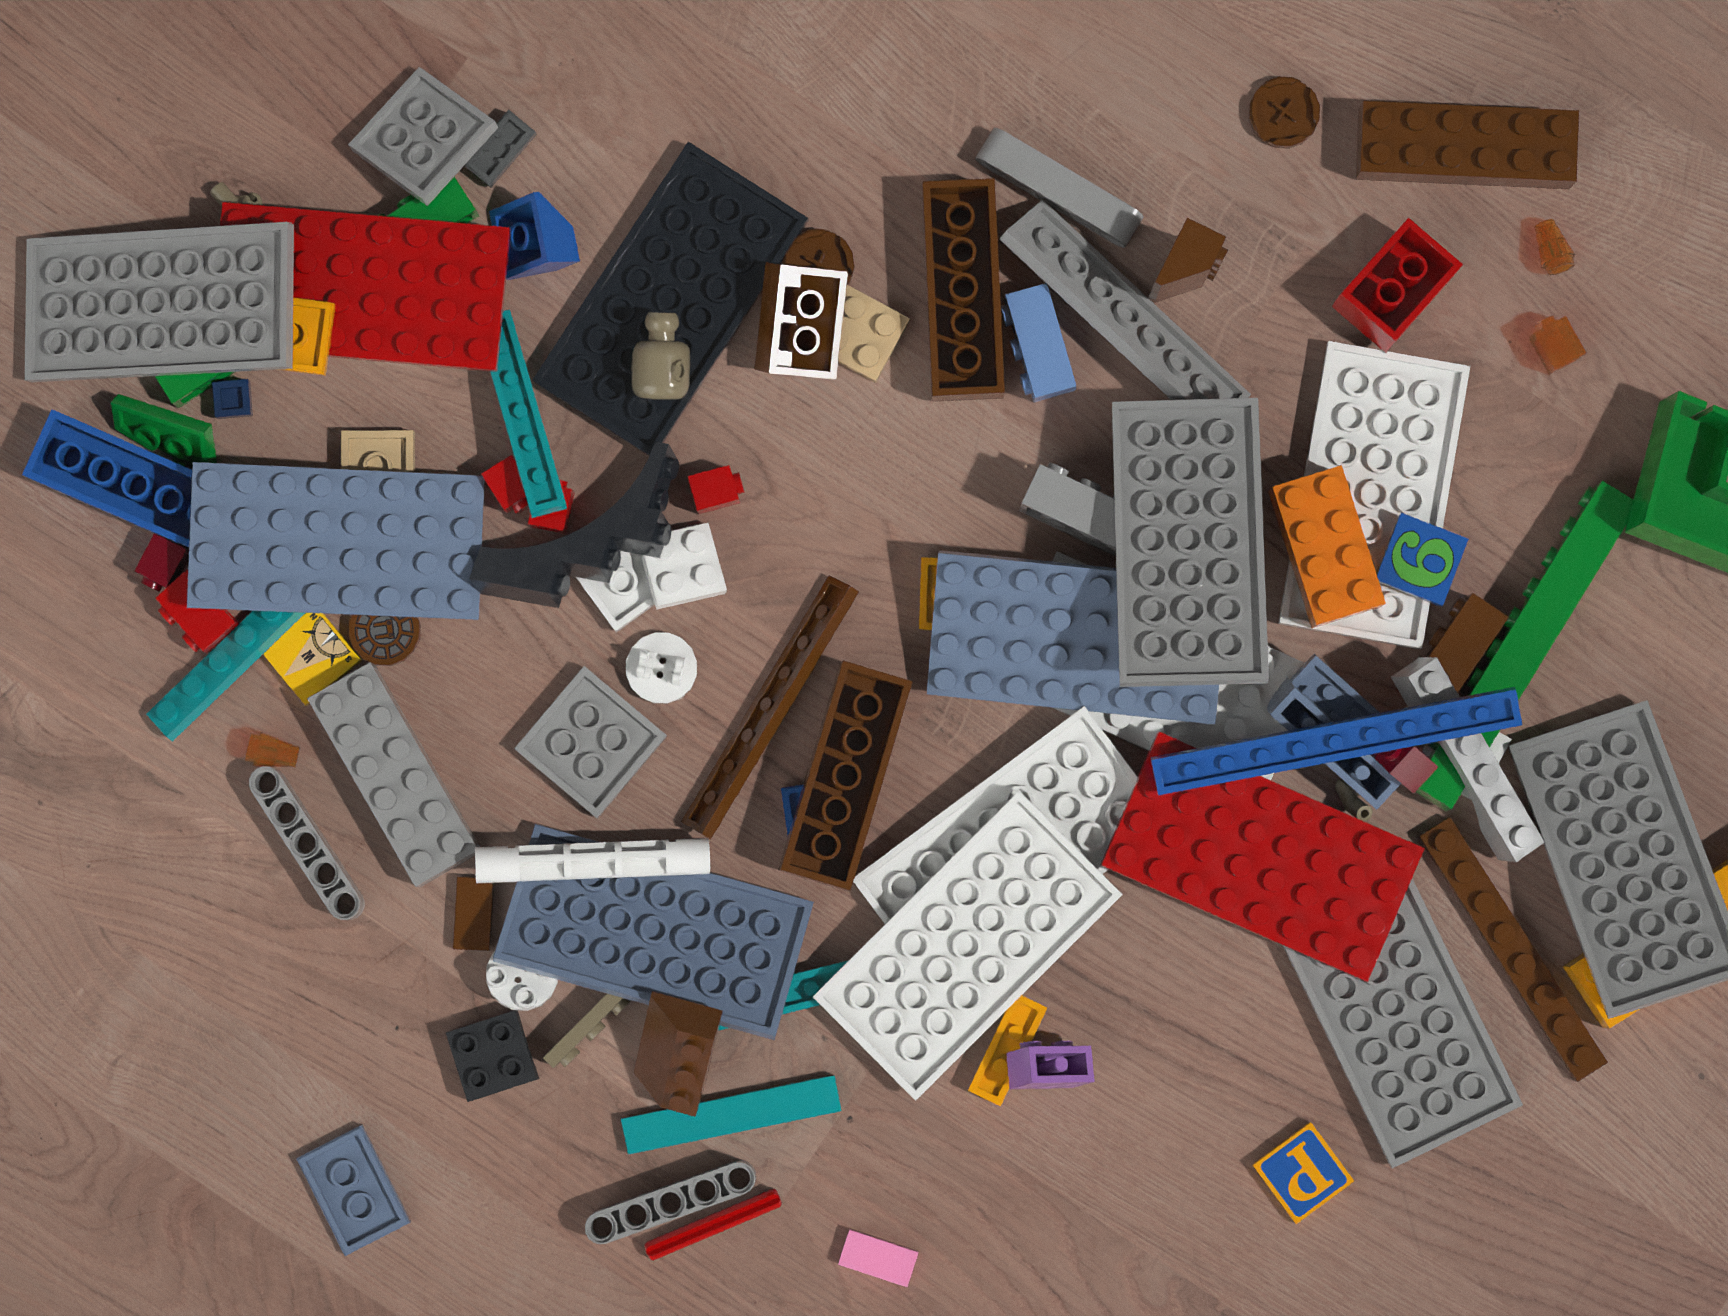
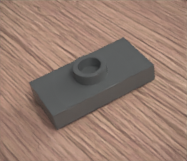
(500, 149)

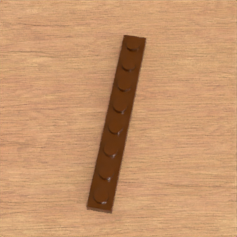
(770, 706)
(1513, 949)

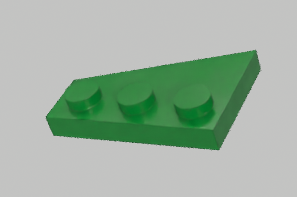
(155, 427)

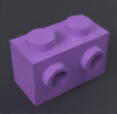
(1050, 1066)

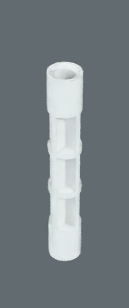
(592, 860)

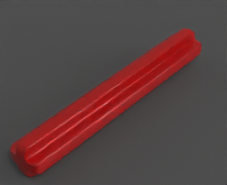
(713, 1224)

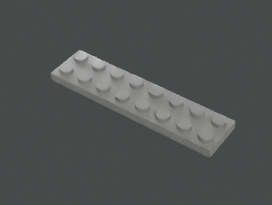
(1117, 308)

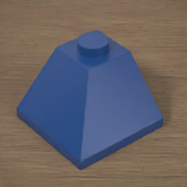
(538, 237)

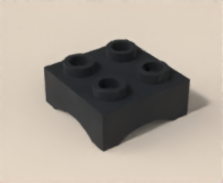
(492, 1055)

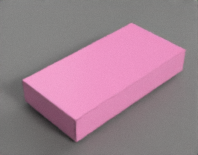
(878, 1258)

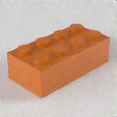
(1326, 546)

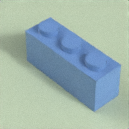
(1038, 343)

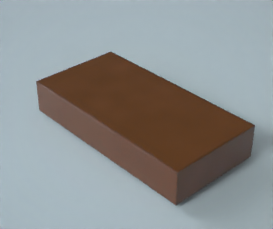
(473, 915)

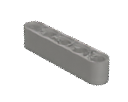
(1059, 187)
(291, 834)
(657, 1214)

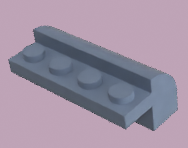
(1319, 697)

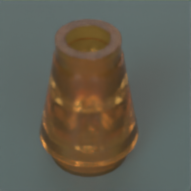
(1553, 248)
(270, 751)

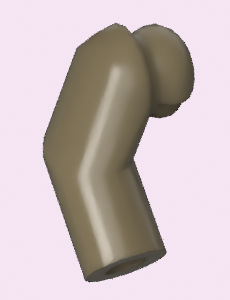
(222, 193)
(1351, 802)

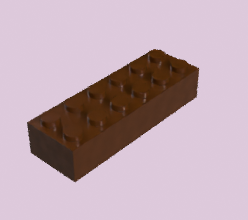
(1467, 145)
(963, 290)
(845, 776)

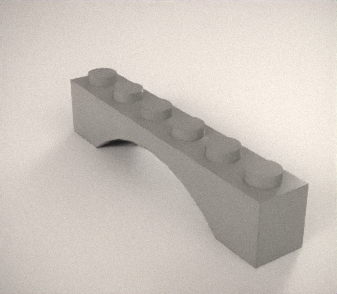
(1497, 806)

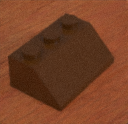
(1192, 259)
(800, 321)
(676, 1051)

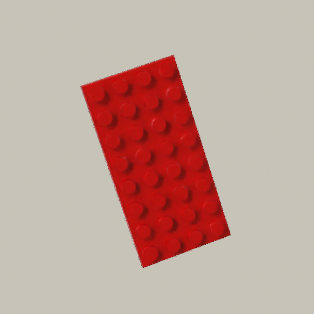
(398, 283)
(1267, 863)

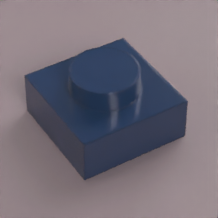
(232, 399)

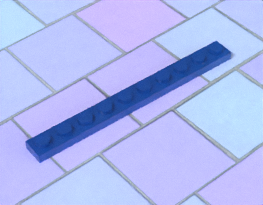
(1337, 741)

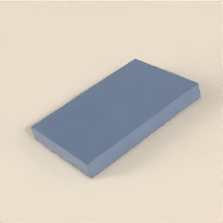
(353, 1190)

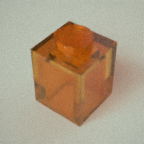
(1556, 343)

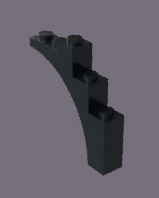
(631, 525)

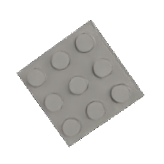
(423, 136)
(590, 742)

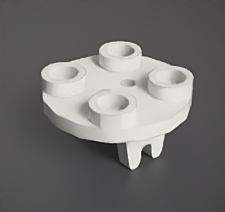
(678, 671)
(524, 996)

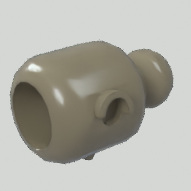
(661, 364)

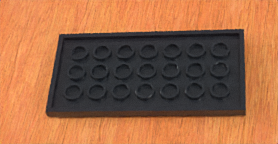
(688, 254)

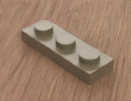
(588, 1027)

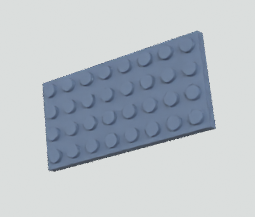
(334, 541)
(1041, 640)
(661, 934)

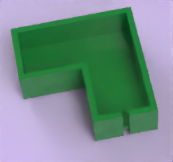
(1684, 483)

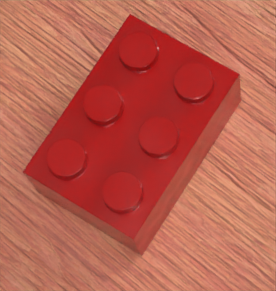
(1397, 285)

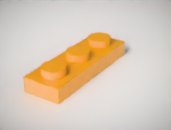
(1015, 1027)

